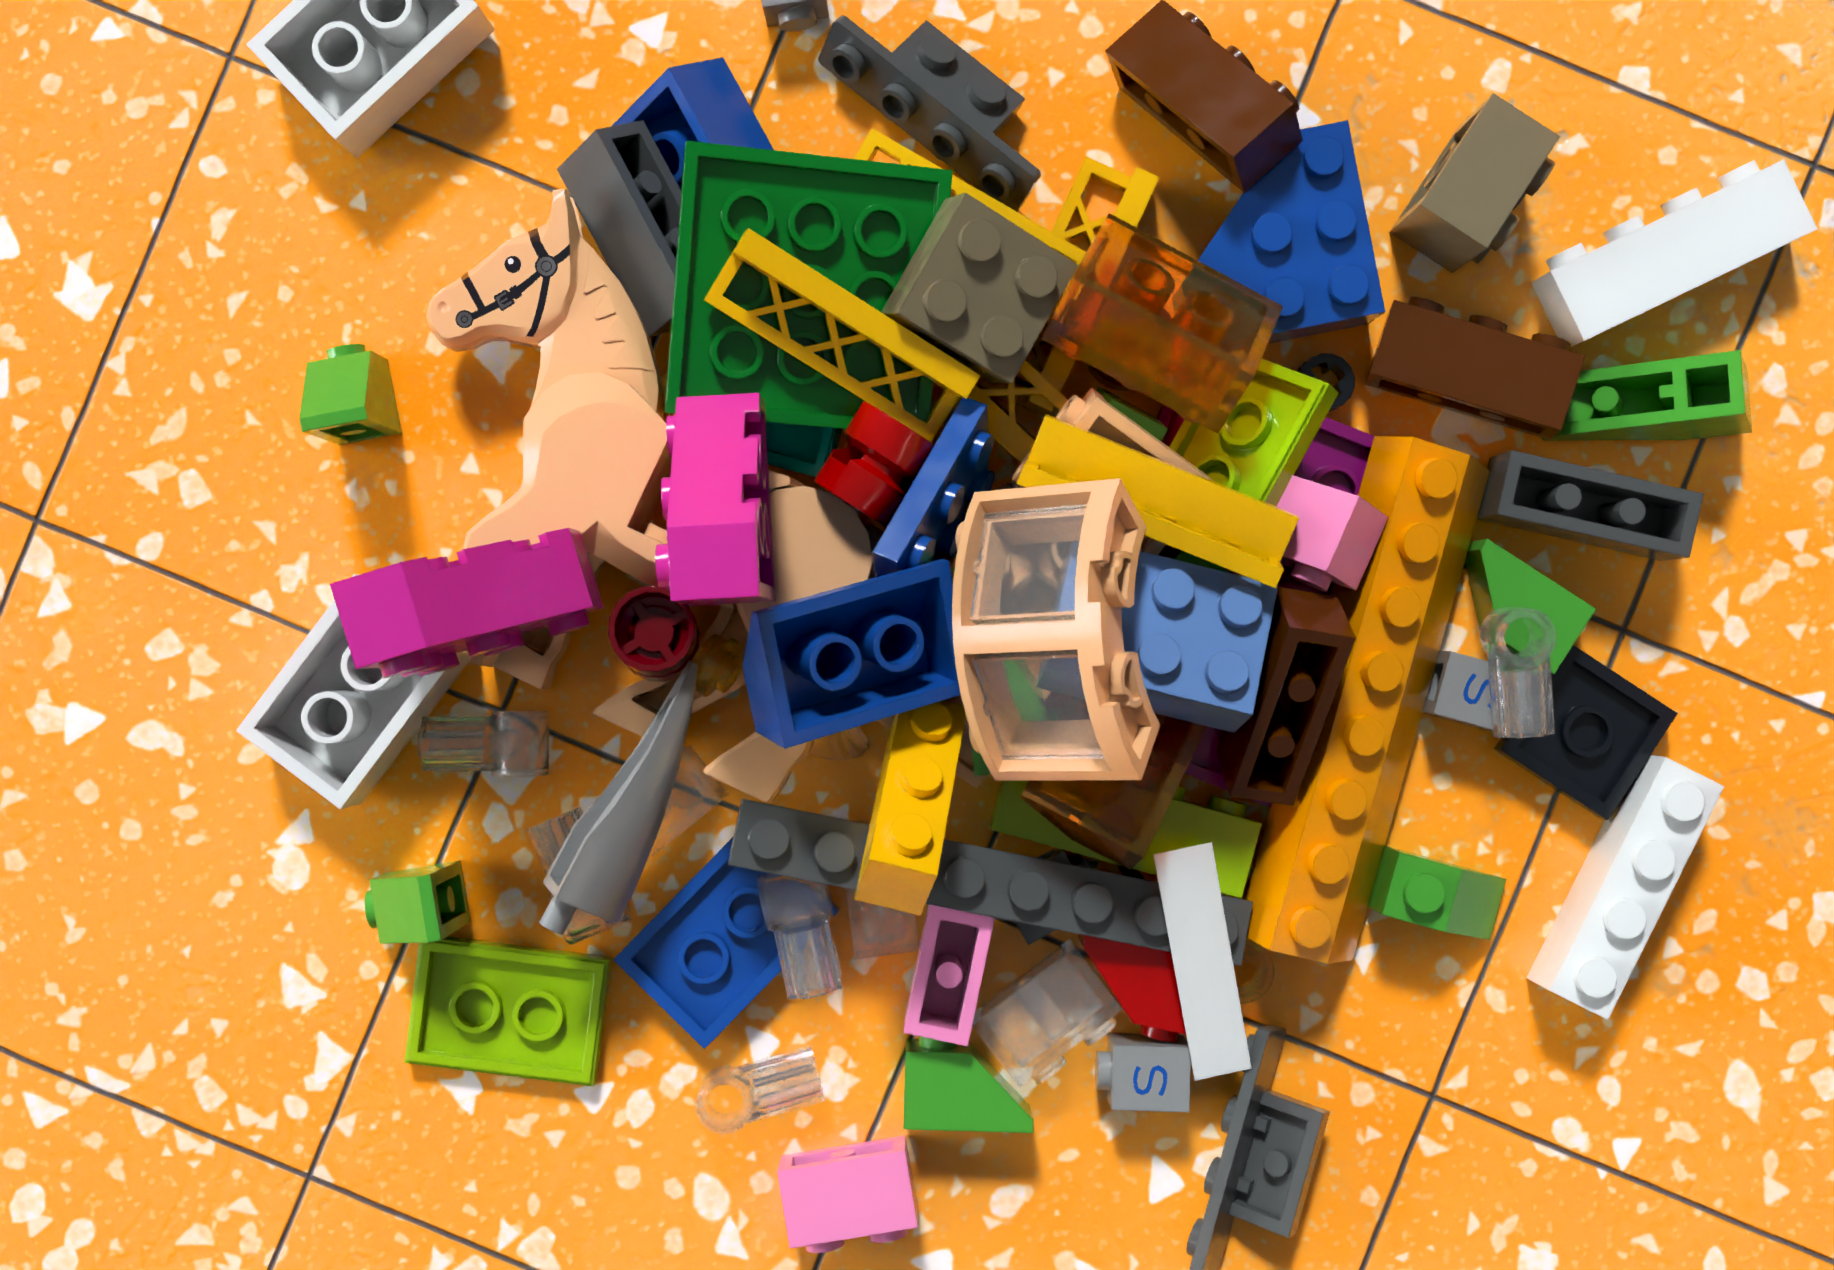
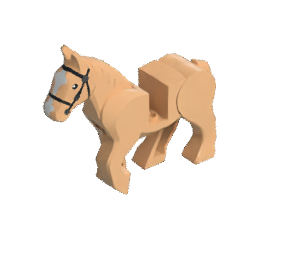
(599, 463)

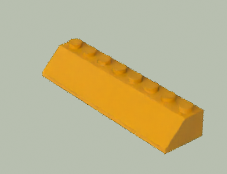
(1328, 846)

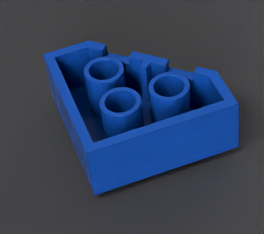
(1305, 239)

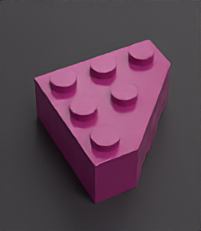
(717, 503)
(428, 610)

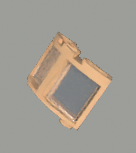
(1043, 633)

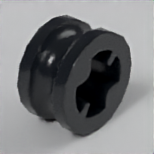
(1340, 368)

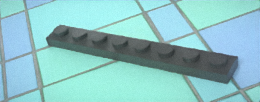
(973, 879)

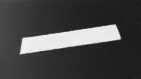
(1202, 960)

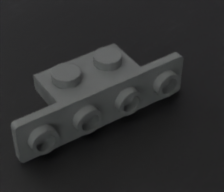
(939, 100)
(1264, 1158)

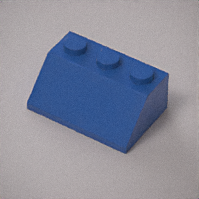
(696, 105)
(851, 655)

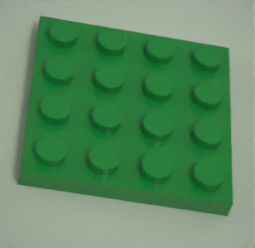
(832, 213)

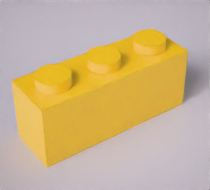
(911, 807)

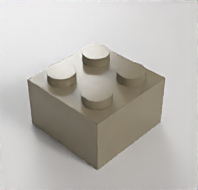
(1476, 185)
(979, 288)

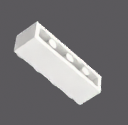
(1673, 254)
(1624, 885)

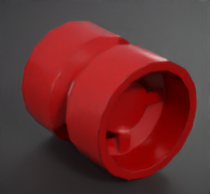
(874, 463)

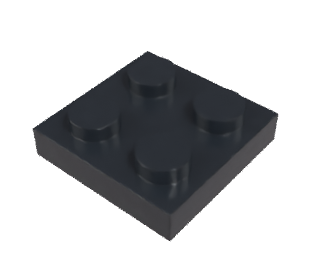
(1600, 735)

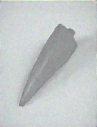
(616, 833)

